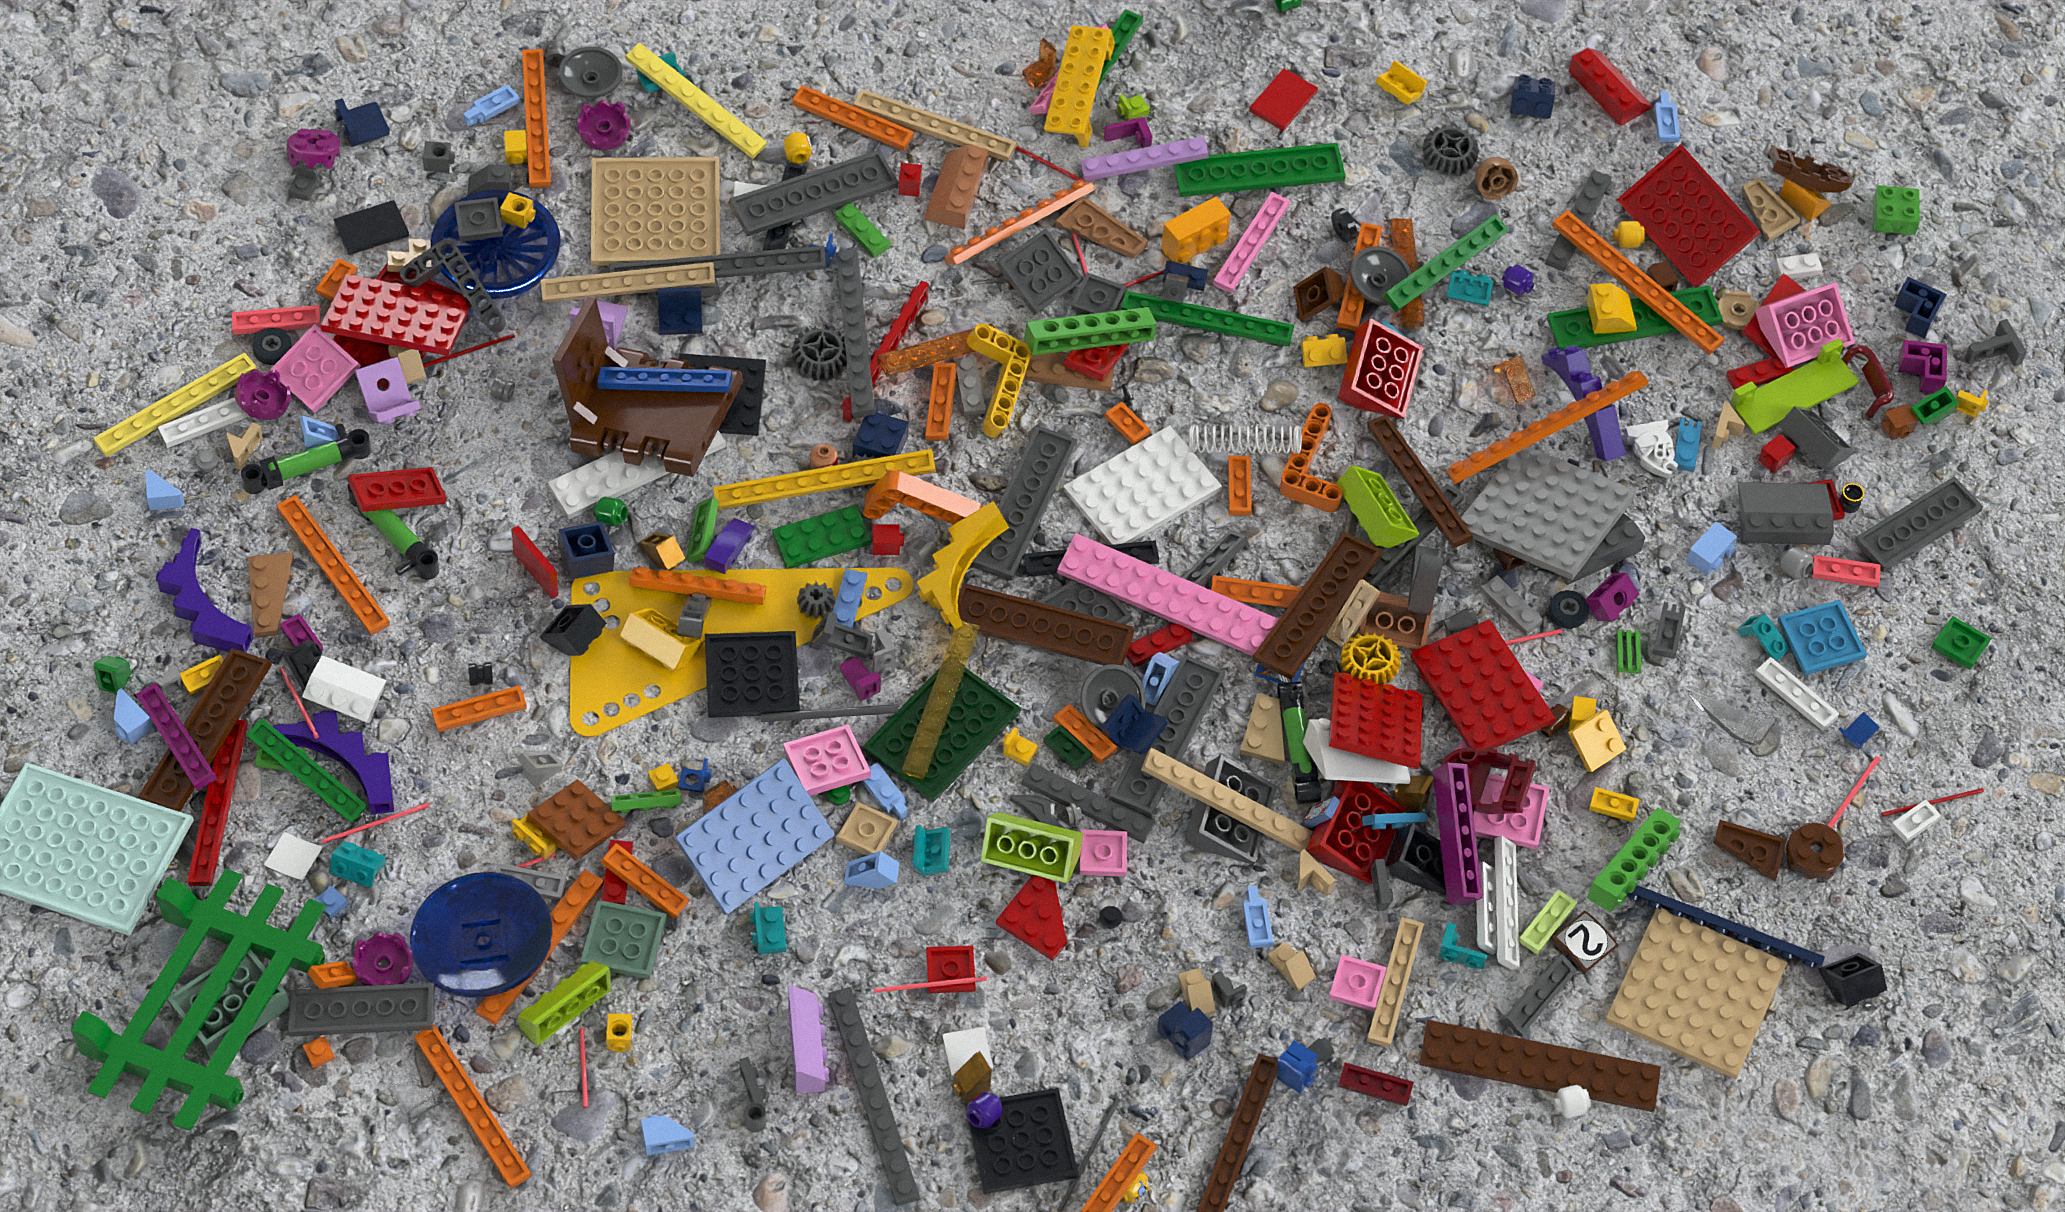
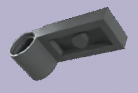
(693, 615)
(756, 1095)

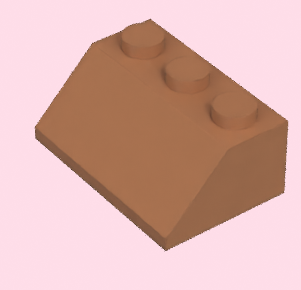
(1392, 619)

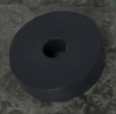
(1344, 225)

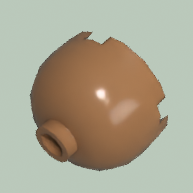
(1496, 178)

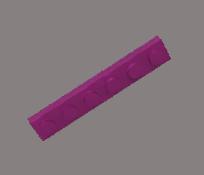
(176, 736)

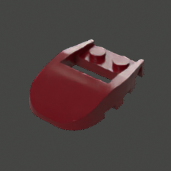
(1479, 767)

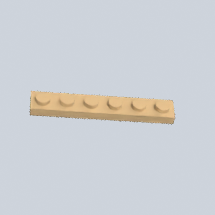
(1395, 982)

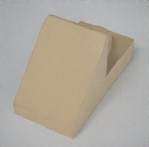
(410, 363)
(1727, 424)
(243, 447)
(1312, 871)
(1292, 965)
(1197, 991)

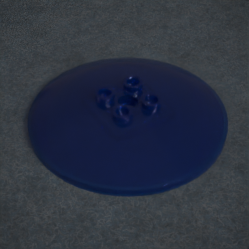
(473, 907)

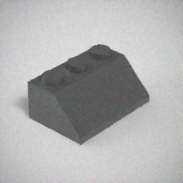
(1815, 438)

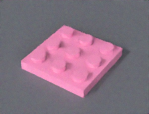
(315, 368)
(827, 760)
(1519, 828)

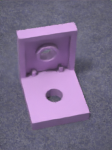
(612, 319)
(388, 403)

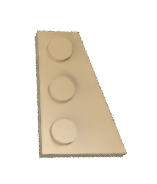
(1769, 210)
(1264, 731)

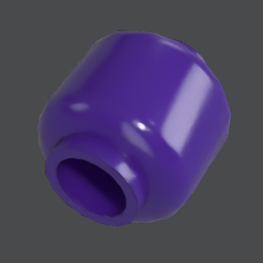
(1518, 280)
(984, 1110)

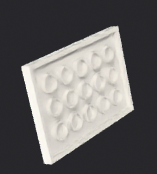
(1142, 488)

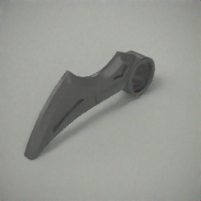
(1039, 808)

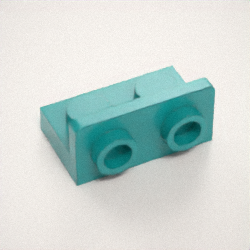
(1470, 288)
(769, 929)

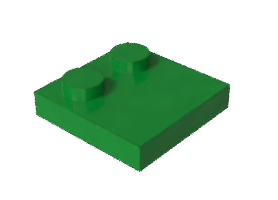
(1961, 643)

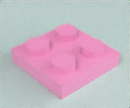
(1103, 853)
(1357, 983)

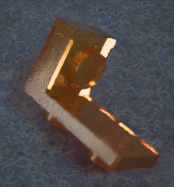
(1043, 68)
(1517, 378)

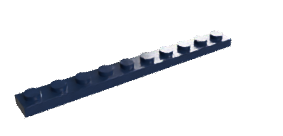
(1724, 926)

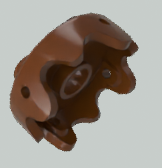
(1812, 863)

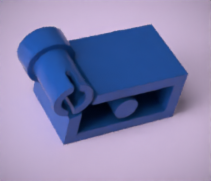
(1297, 1067)

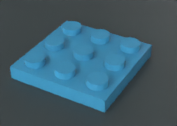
(1822, 637)

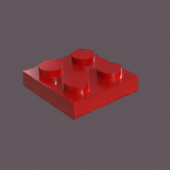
(950, 964)

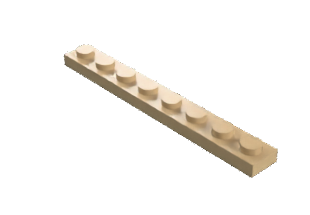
(934, 124)
(627, 282)
(1226, 800)

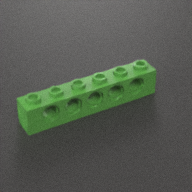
(1090, 331)
(1634, 860)

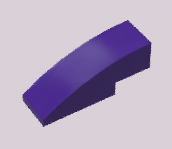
(728, 545)

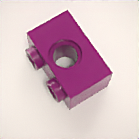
(1612, 597)

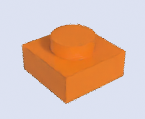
(318, 1052)

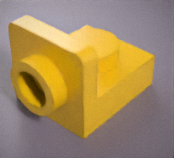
(1971, 404)
(1018, 748)

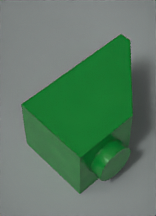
(1935, 407)
(112, 673)

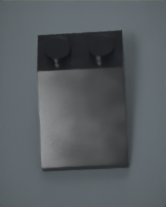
(1417, 858)

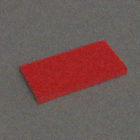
(1782, 289)
(396, 489)

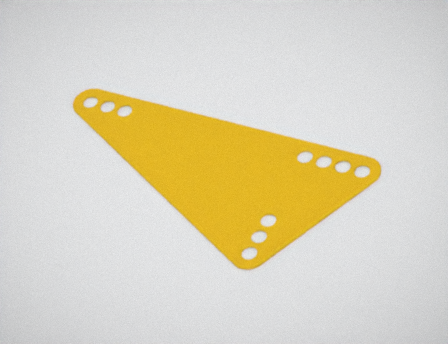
(616, 669)

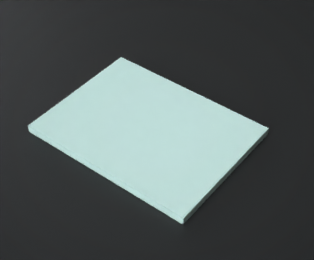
(84, 847)

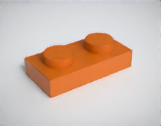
(333, 279)
(1127, 423)
(332, 975)

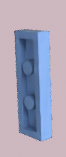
(849, 597)

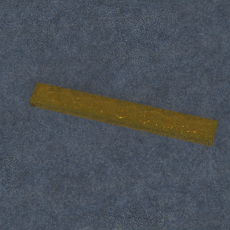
(940, 700)

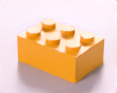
(1195, 231)

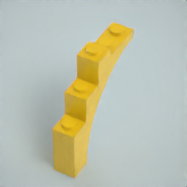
(952, 562)

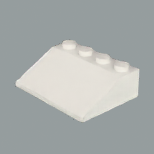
(1345, 765)

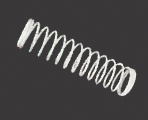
(1194, 434)

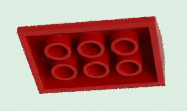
(1380, 370)
(1343, 838)

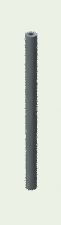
(830, 713)

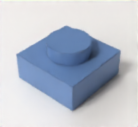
(333, 900)

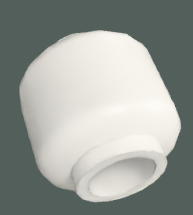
(1572, 1101)

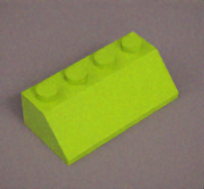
(1376, 507)
(1031, 846)
(565, 1002)

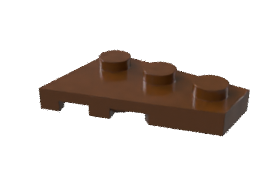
(1752, 847)

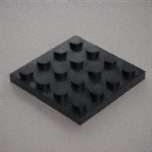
(745, 409)
(751, 673)
(1025, 1144)

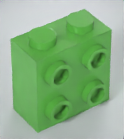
(1896, 210)

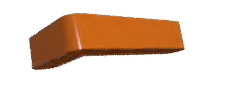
(1298, 476)
(916, 494)

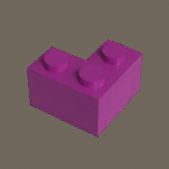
(1927, 360)

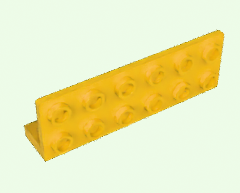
(1079, 81)

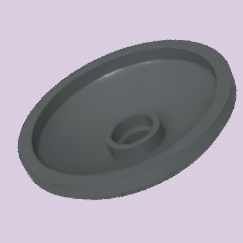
(590, 72)
(1381, 266)
(1108, 681)

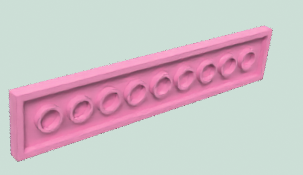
(1165, 595)

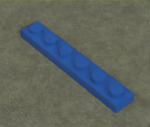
(665, 379)

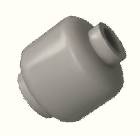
(1796, 563)

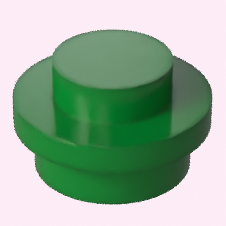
(839, 795)

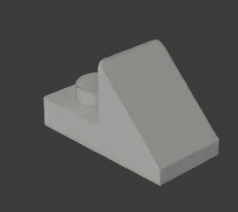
(539, 766)

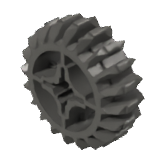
(1451, 143)
(808, 347)

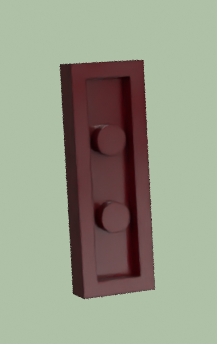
(1375, 1084)

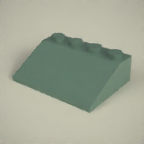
(229, 1003)

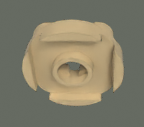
(1728, 305)

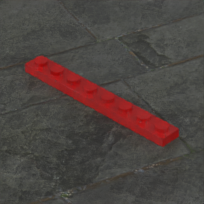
(891, 340)
(216, 808)

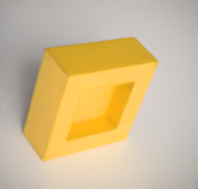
(663, 777)

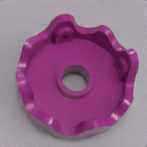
(604, 114)
(313, 147)
(267, 387)
(378, 948)

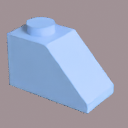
(1158, 677)
(130, 719)
(872, 871)
(665, 1135)

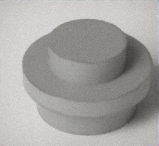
(207, 460)
(1073, 814)

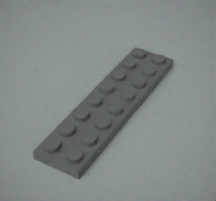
(813, 193)
(1027, 500)
(1184, 707)

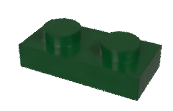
(1067, 748)

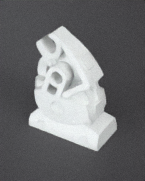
(1651, 445)

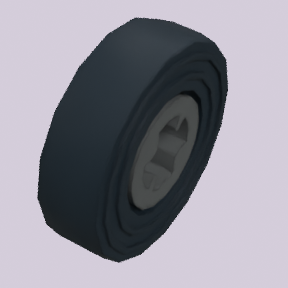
(262, 343)
(1563, 617)

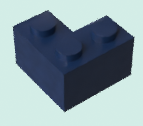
(1922, 303)
(1186, 1030)

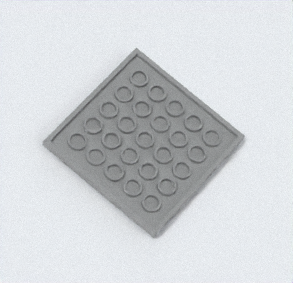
(1547, 511)

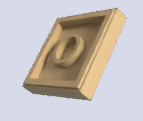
(867, 830)

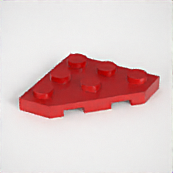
(1036, 917)

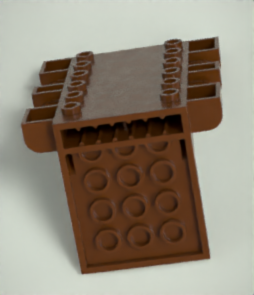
(639, 421)

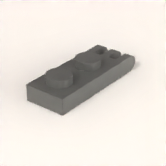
(1669, 631)

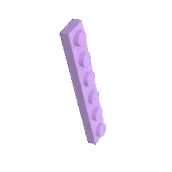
(1144, 158)

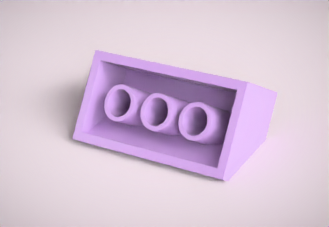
(806, 1041)

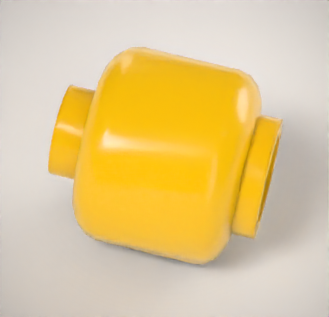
(797, 147)
(1629, 234)

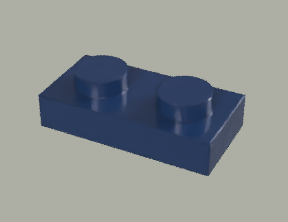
(1196, 275)

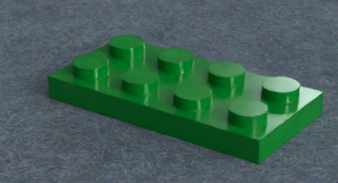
(821, 536)

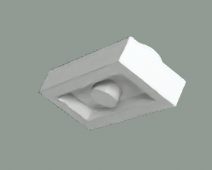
(1799, 265)
(1915, 821)

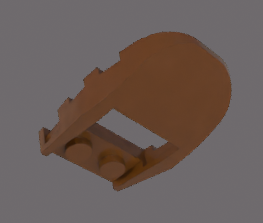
(1808, 173)

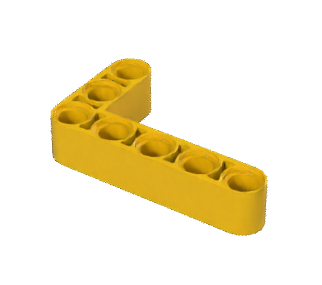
(1015, 358)

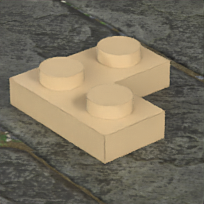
(398, 259)

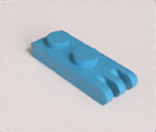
(1687, 445)
(1397, 820)

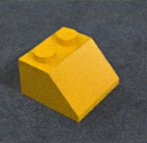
(1610, 309)

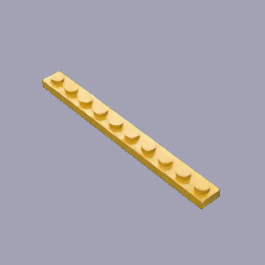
(822, 479)

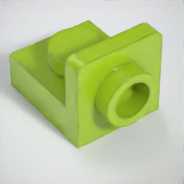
(1132, 107)

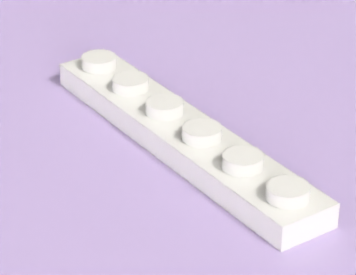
(1506, 903)

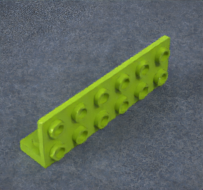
(1801, 388)

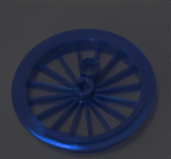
(503, 248)

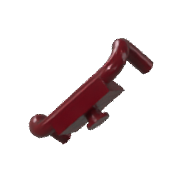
(1875, 377)

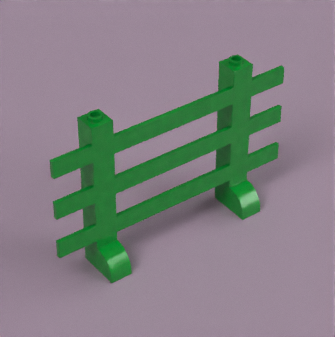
(168, 1067)

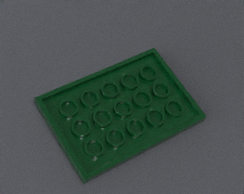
(972, 724)

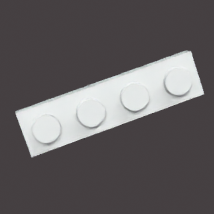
(201, 422)
(1796, 694)
(1486, 910)

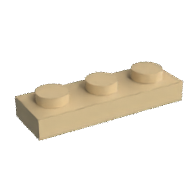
(1353, 613)

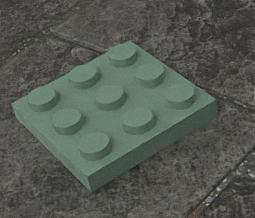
(624, 938)

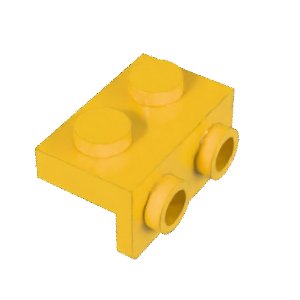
(1402, 83)
(1323, 352)
(535, 839)

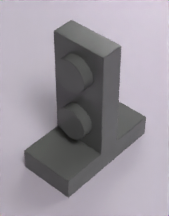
(2004, 342)
(840, 637)

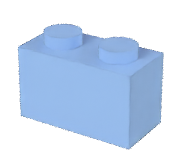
(1712, 549)

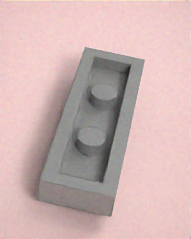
(970, 386)
(1511, 605)
(546, 884)

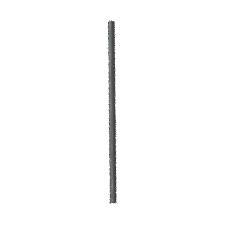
(1088, 1155)

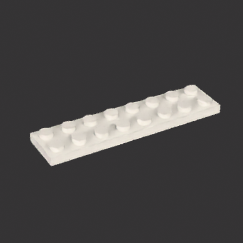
(609, 478)

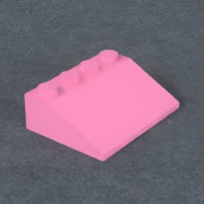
(1805, 323)

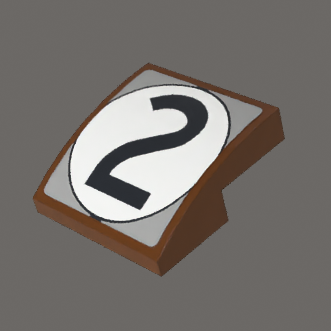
(1584, 941)

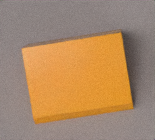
(1804, 200)

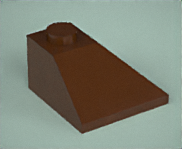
(1318, 292)

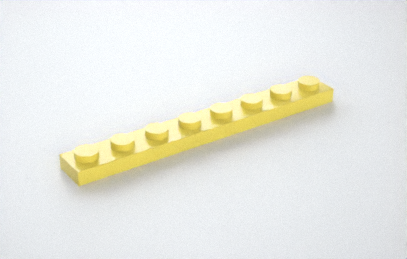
(696, 100)
(173, 405)

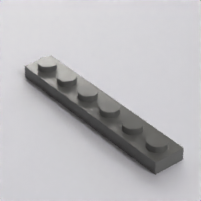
(1584, 210)
(1090, 803)

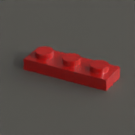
(1759, 372)
(1158, 641)
(614, 887)

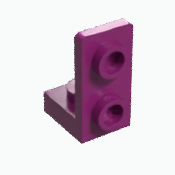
(1130, 128)
(860, 679)

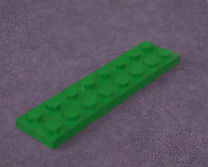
(1260, 170)
(1576, 328)

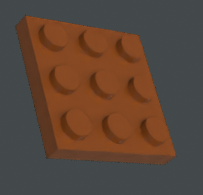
(576, 820)

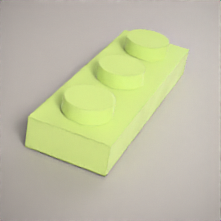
(1547, 922)

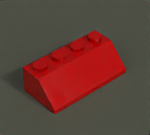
(1608, 86)

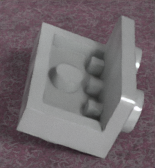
(884, 653)

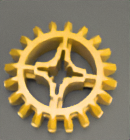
(1368, 649)

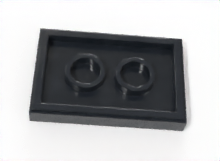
(371, 227)

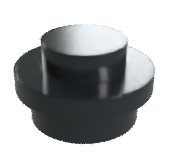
(1110, 917)

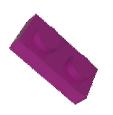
(298, 631)

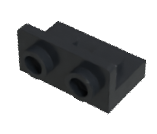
(303, 661)

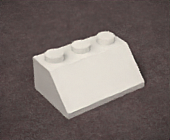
(344, 689)

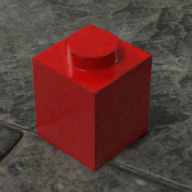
(910, 179)
(1776, 453)
(887, 539)

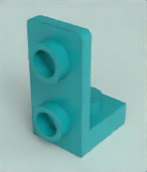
(1766, 633)
(1453, 953)

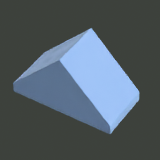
(316, 432)
(161, 493)

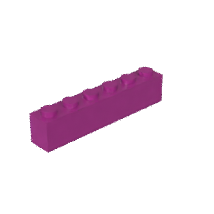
(1457, 834)

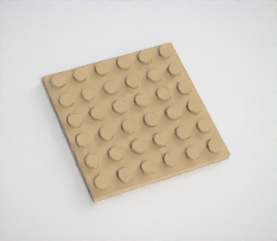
(654, 209)
(1696, 992)

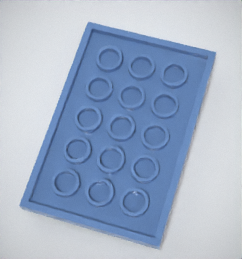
(754, 836)

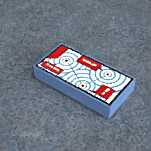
(1320, 812)

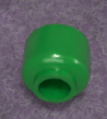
(610, 511)

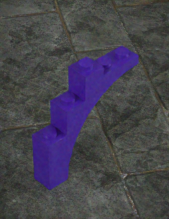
(1603, 424)
(208, 624)
(348, 749)

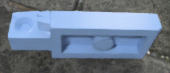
(491, 105)
(1666, 119)
(885, 792)
(1257, 920)

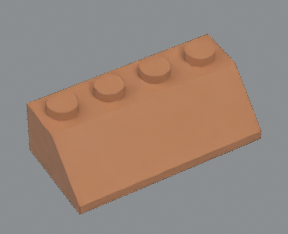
(957, 186)

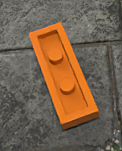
(1239, 485)
(1085, 733)

